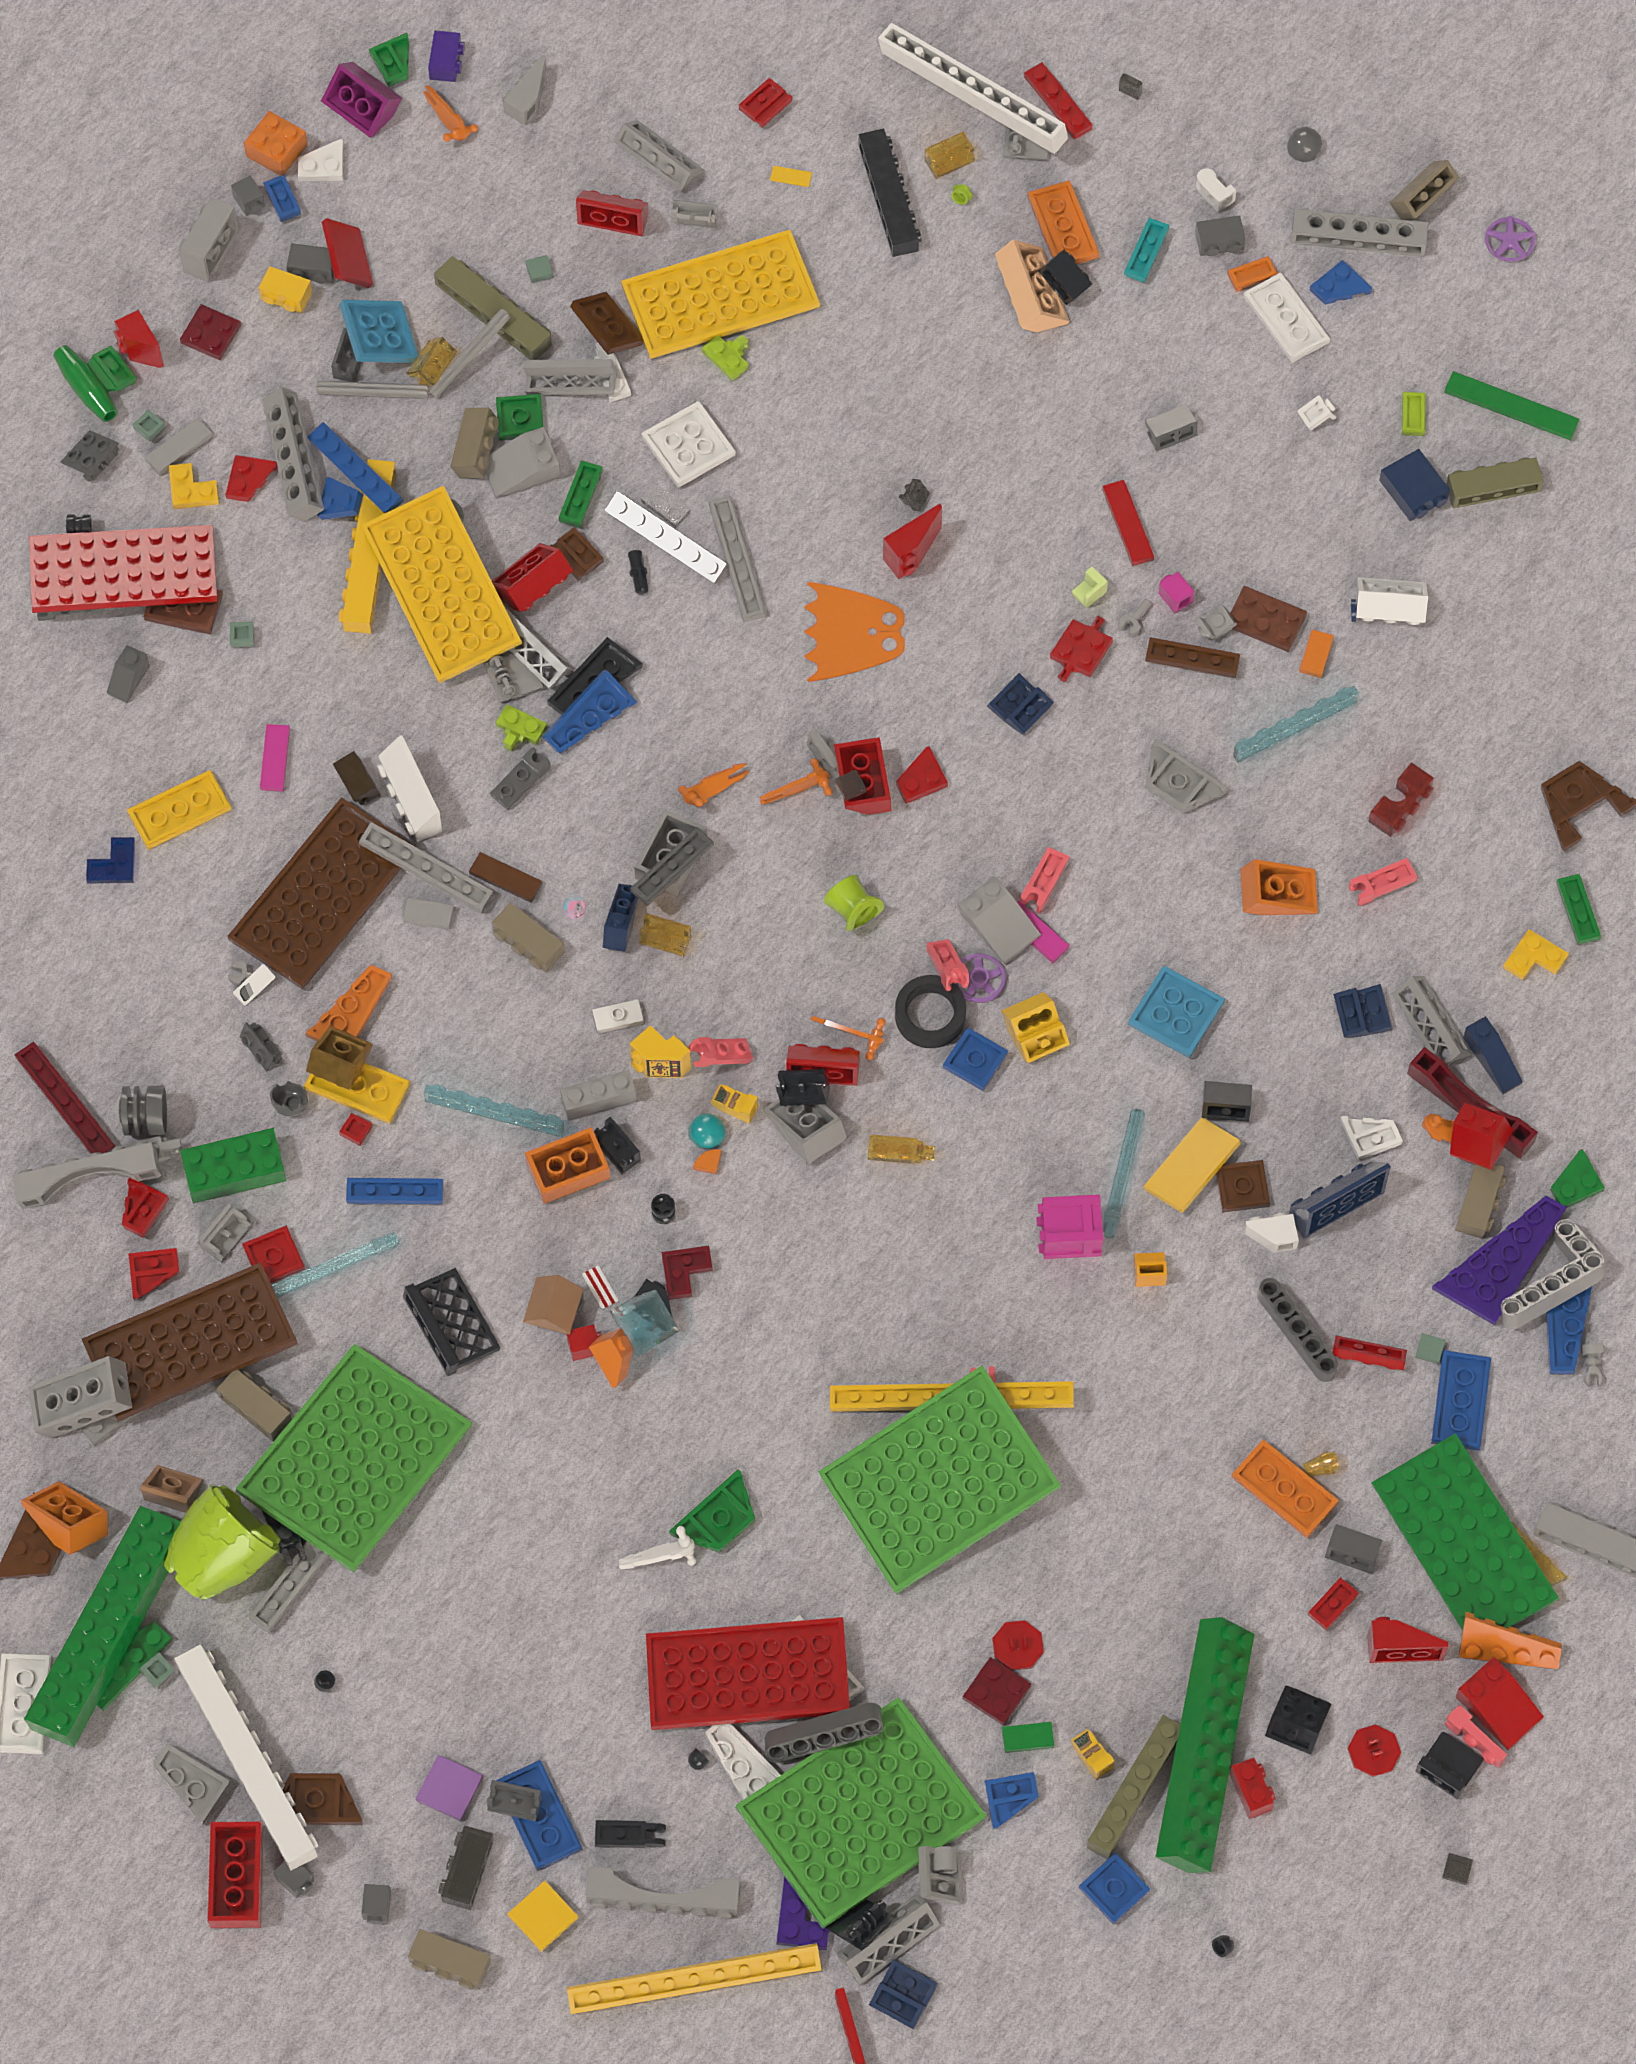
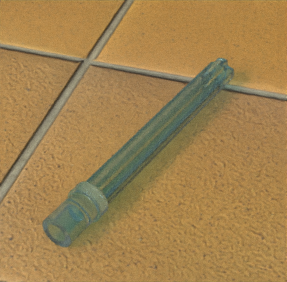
(1112, 1214)
(376, 1246)

